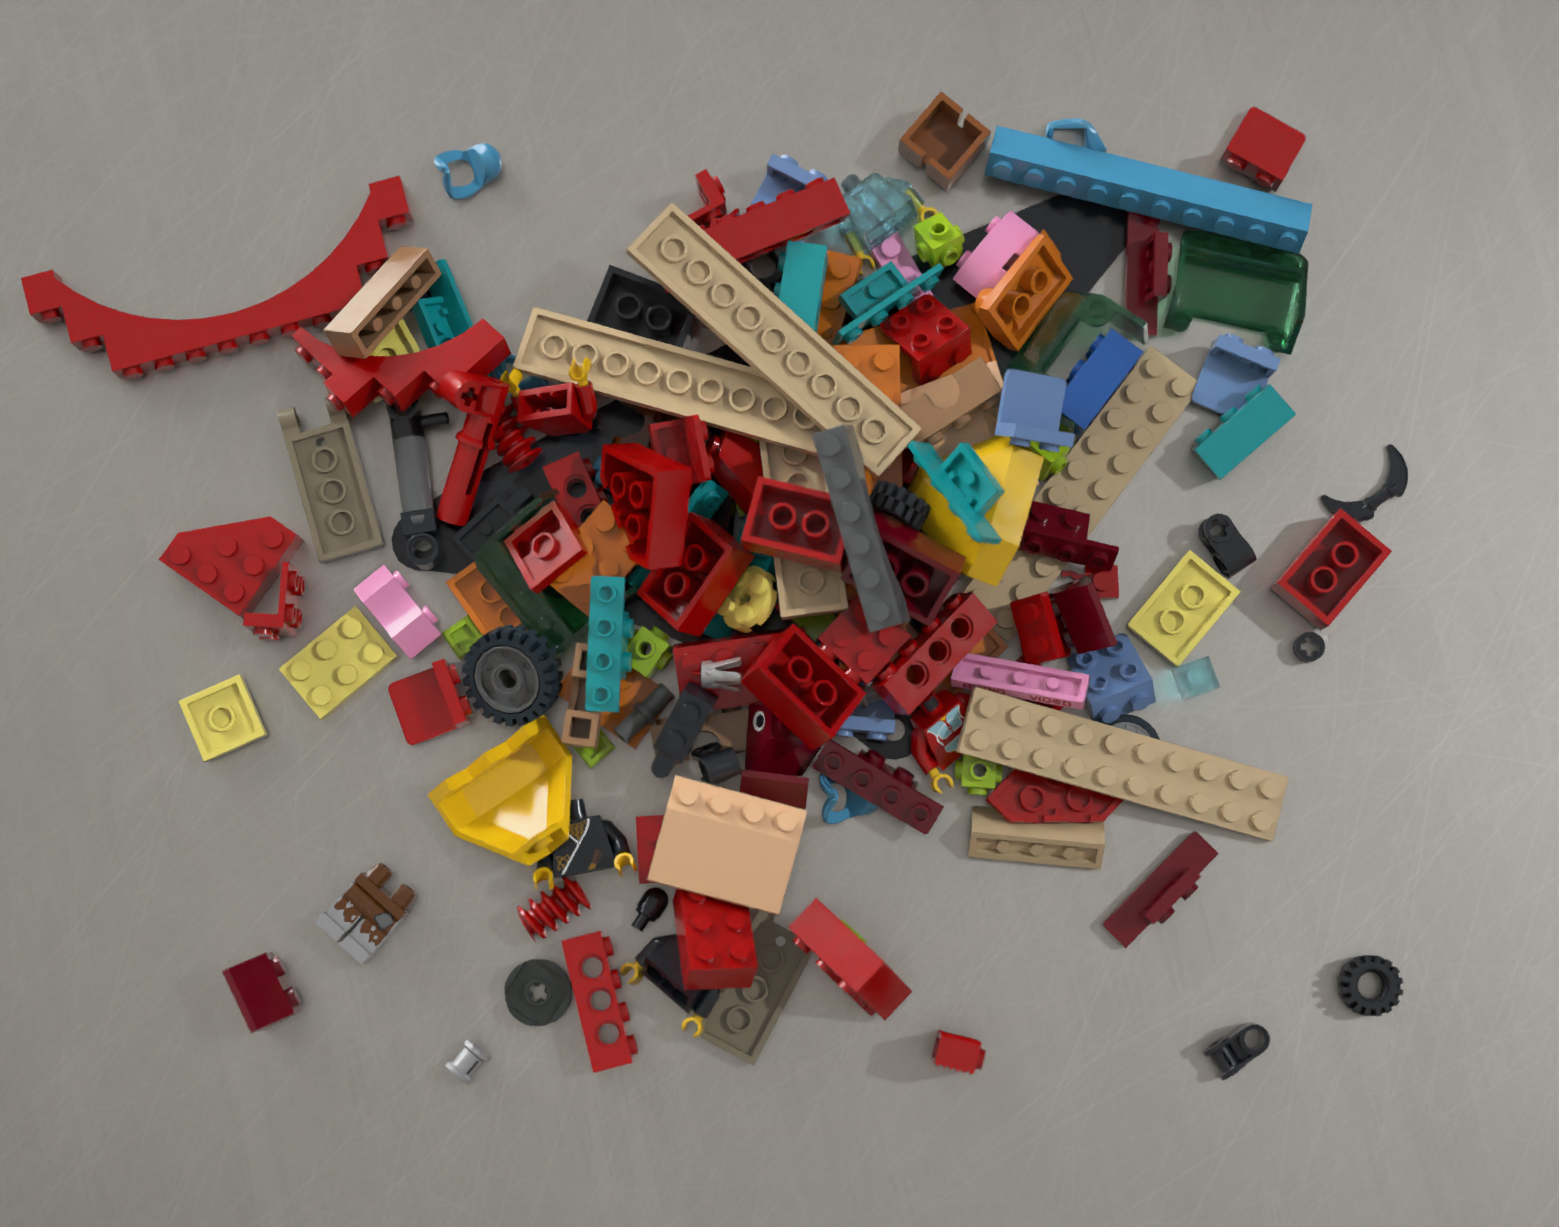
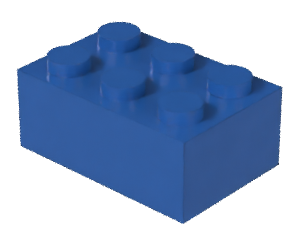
(1098, 378)

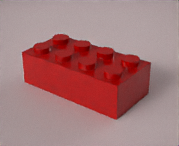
(749, 647)

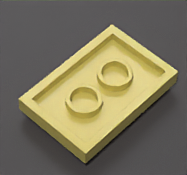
(1183, 608)
(338, 663)

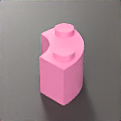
(995, 254)
(397, 611)

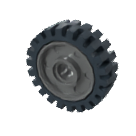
(531, 662)

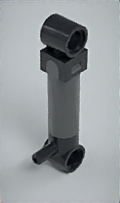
(414, 481)

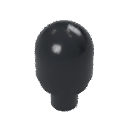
(650, 907)

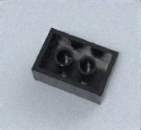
(642, 309)

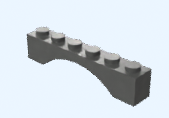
(847, 487)

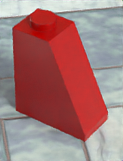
(736, 465)

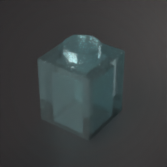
(1195, 678)

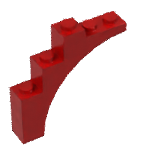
(400, 377)

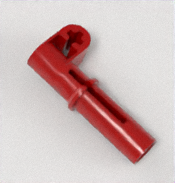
(474, 439)

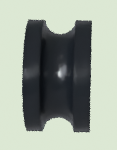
(1315, 639)

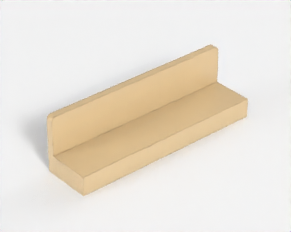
(1038, 843)

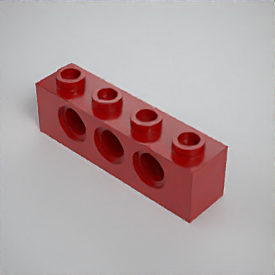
(573, 470)
(972, 625)
(601, 1054)

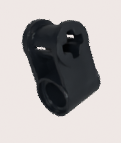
(1228, 547)
(716, 763)
(1235, 1049)

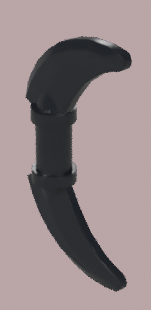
(1394, 486)

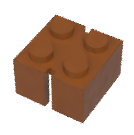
(941, 143)

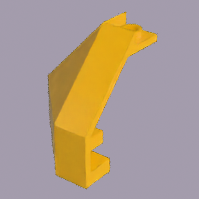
(1017, 473)
(512, 795)

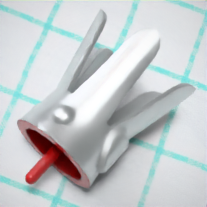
(713, 678)

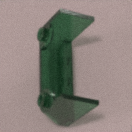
(1060, 326)
(544, 612)

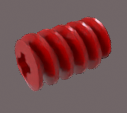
(511, 442)
(553, 908)

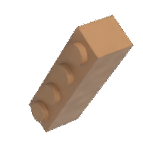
(382, 302)

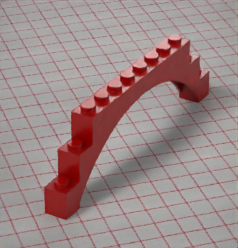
(146, 344)

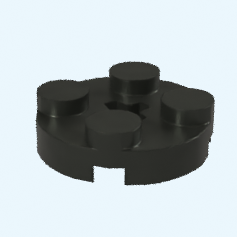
(519, 996)

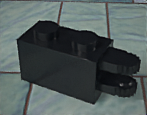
(682, 728)

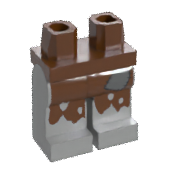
(375, 905)

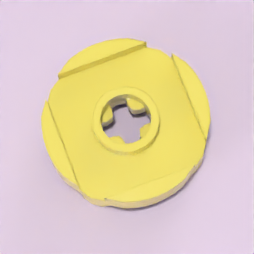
(742, 614)

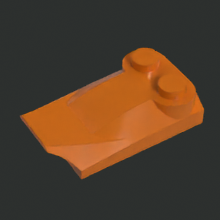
(1024, 293)

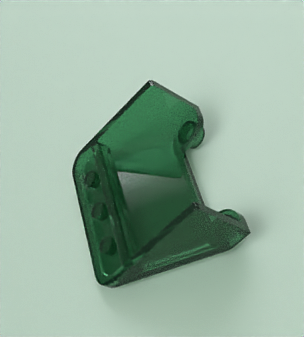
(1239, 287)

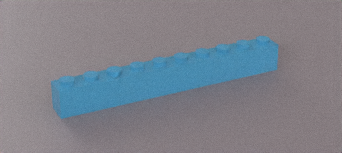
(1149, 189)

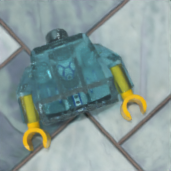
(877, 211)

